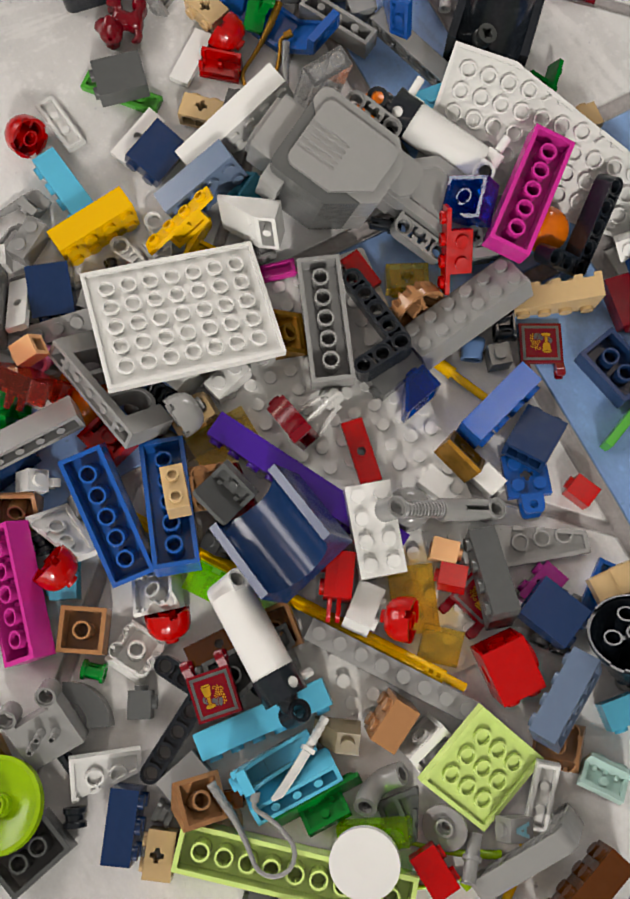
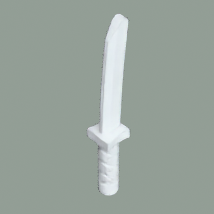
(307, 750)

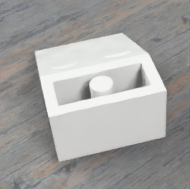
(253, 219)

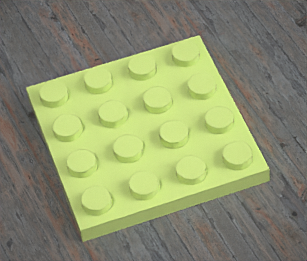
(480, 767)

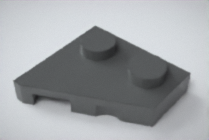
(402, 804)

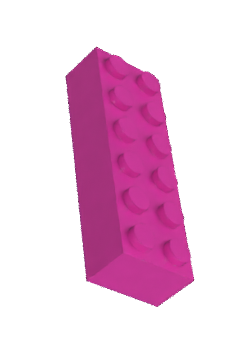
(528, 194)
(23, 610)

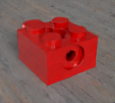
(98, 433)
(338, 582)

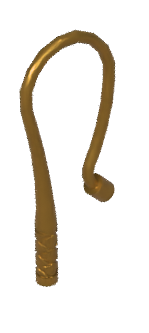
(268, 28)

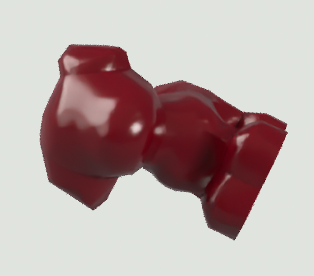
(112, 27)

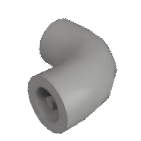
(378, 785)

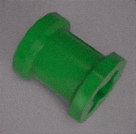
(93, 671)

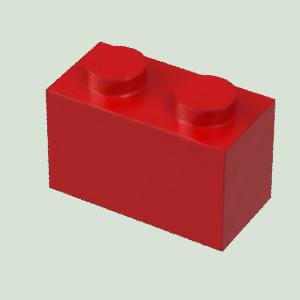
(434, 872)

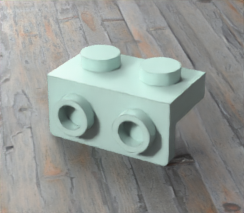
(604, 777)

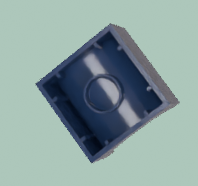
(282, 538)

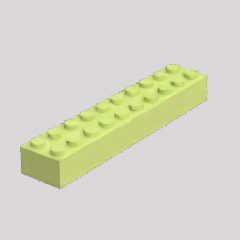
(220, 857)

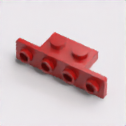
(455, 250)

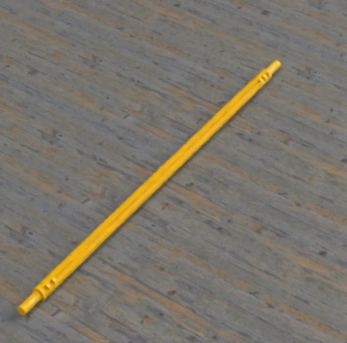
(319, 613)

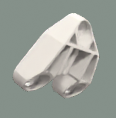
(131, 254)

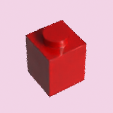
(580, 491)
(451, 577)

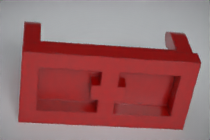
(220, 65)

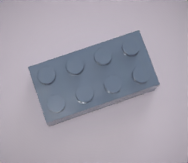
(212, 168)
(565, 699)

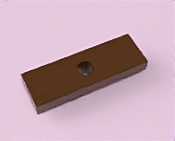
(203, 649)

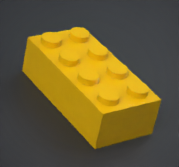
(94, 227)

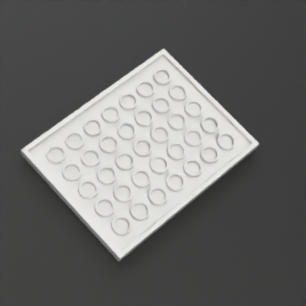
(181, 316)

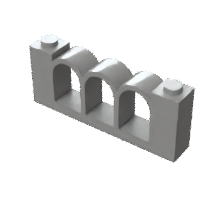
(151, 422)

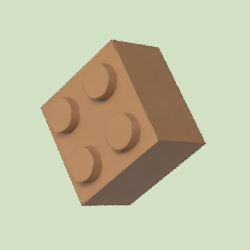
(83, 630)
(391, 720)

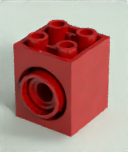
(509, 667)

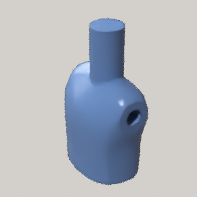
(473, 350)

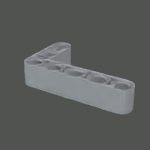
(533, 856)

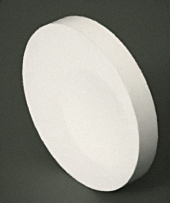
(364, 863)

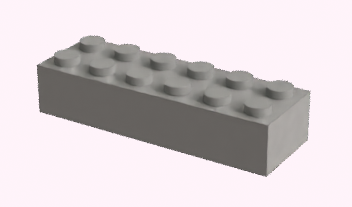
(468, 311)
(325, 321)

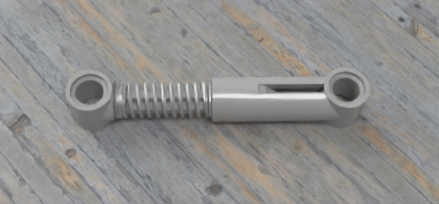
(442, 509)

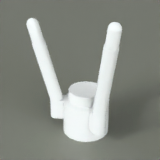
(330, 400)

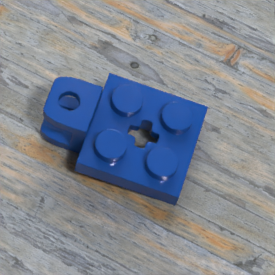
(528, 492)

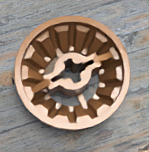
(415, 301)

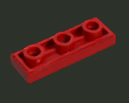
(357, 439)

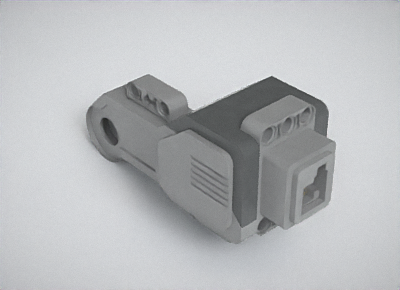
(341, 164)

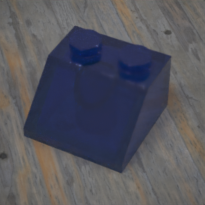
(471, 199)
(417, 391)

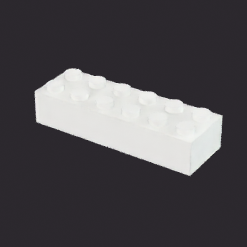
(238, 116)

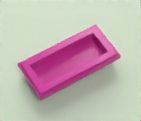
(278, 270)

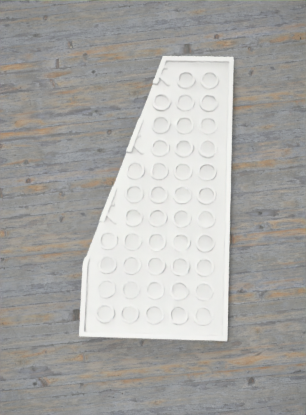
(501, 98)

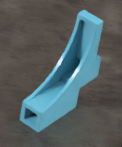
(268, 764)

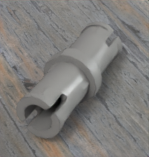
(471, 858)

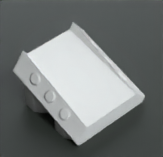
(156, 594)
(134, 652)

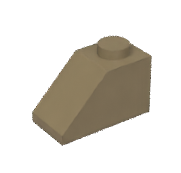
(341, 735)

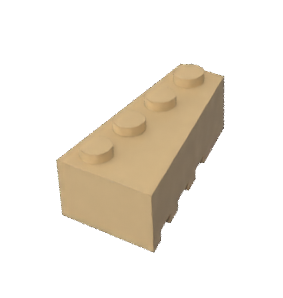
(563, 296)

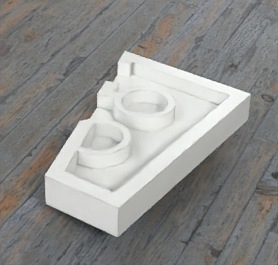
(63, 528)
(99, 769)

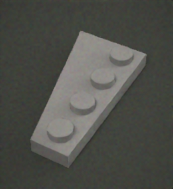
(540, 544)

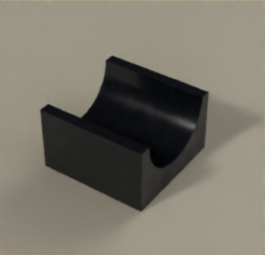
(512, 19)

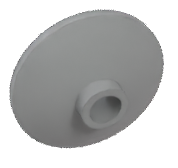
(434, 828)

